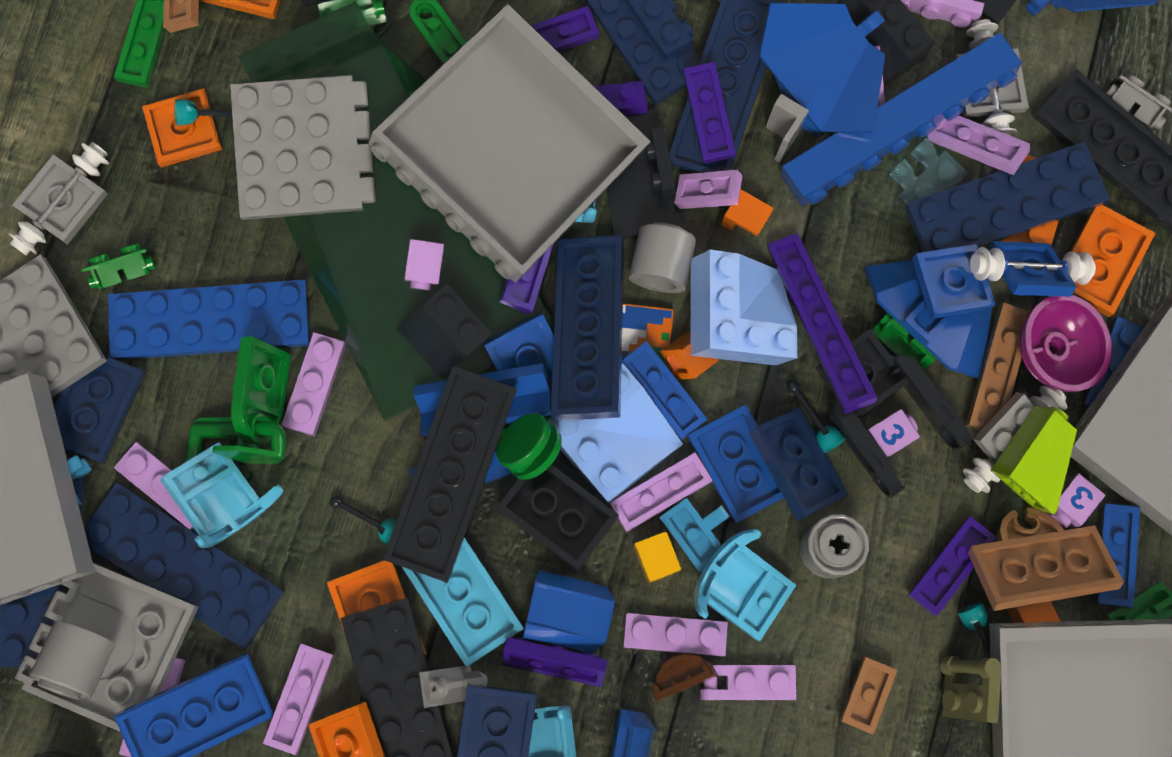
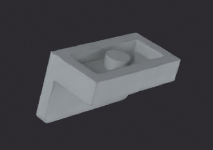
(786, 122)

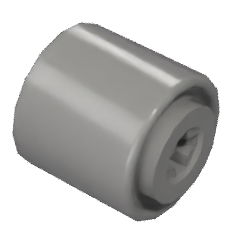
(662, 258)
(821, 557)
(72, 661)

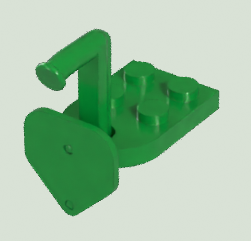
(255, 408)

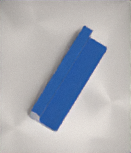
(531, 397)

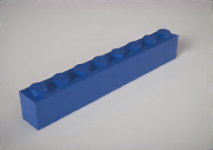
(902, 119)

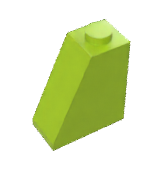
(1038, 458)

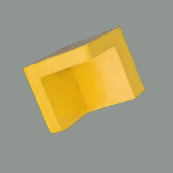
(657, 557)

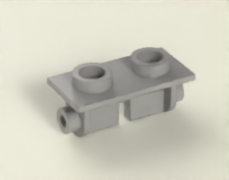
(1151, 106)
(448, 684)

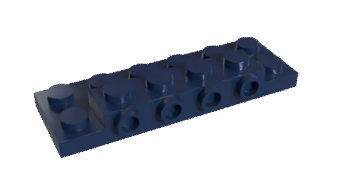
(649, 42)

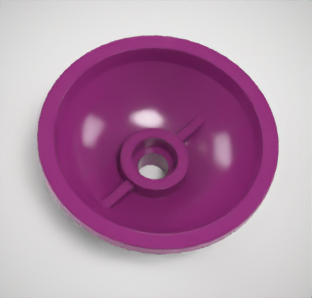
(1077, 342)

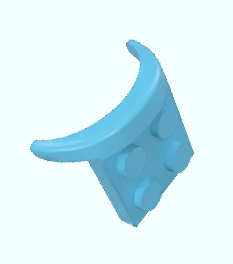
(215, 496)
(742, 586)
(552, 733)

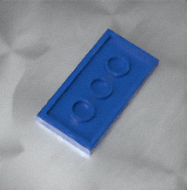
(196, 712)

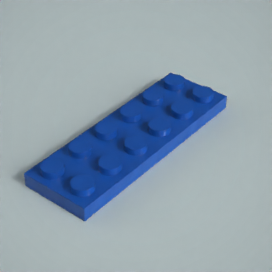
(207, 319)

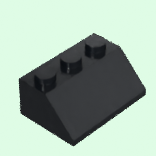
(899, 36)

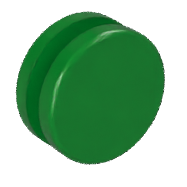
(529, 446)

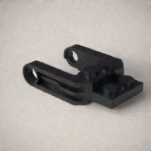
(888, 376)

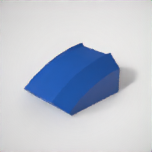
(569, 612)
(632, 734)

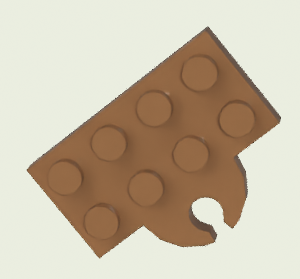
(1042, 562)

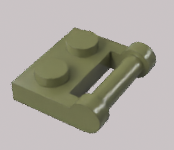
(969, 700)

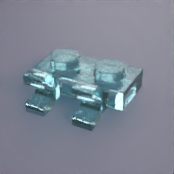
(941, 173)

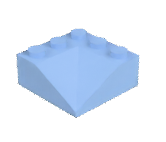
(740, 310)
(620, 450)

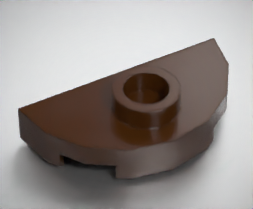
(680, 674)

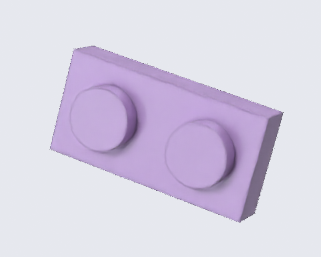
(708, 189)

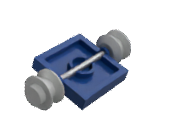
(1032, 268)

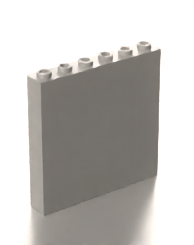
(508, 143)
(1129, 423)
(39, 510)
(1084, 688)

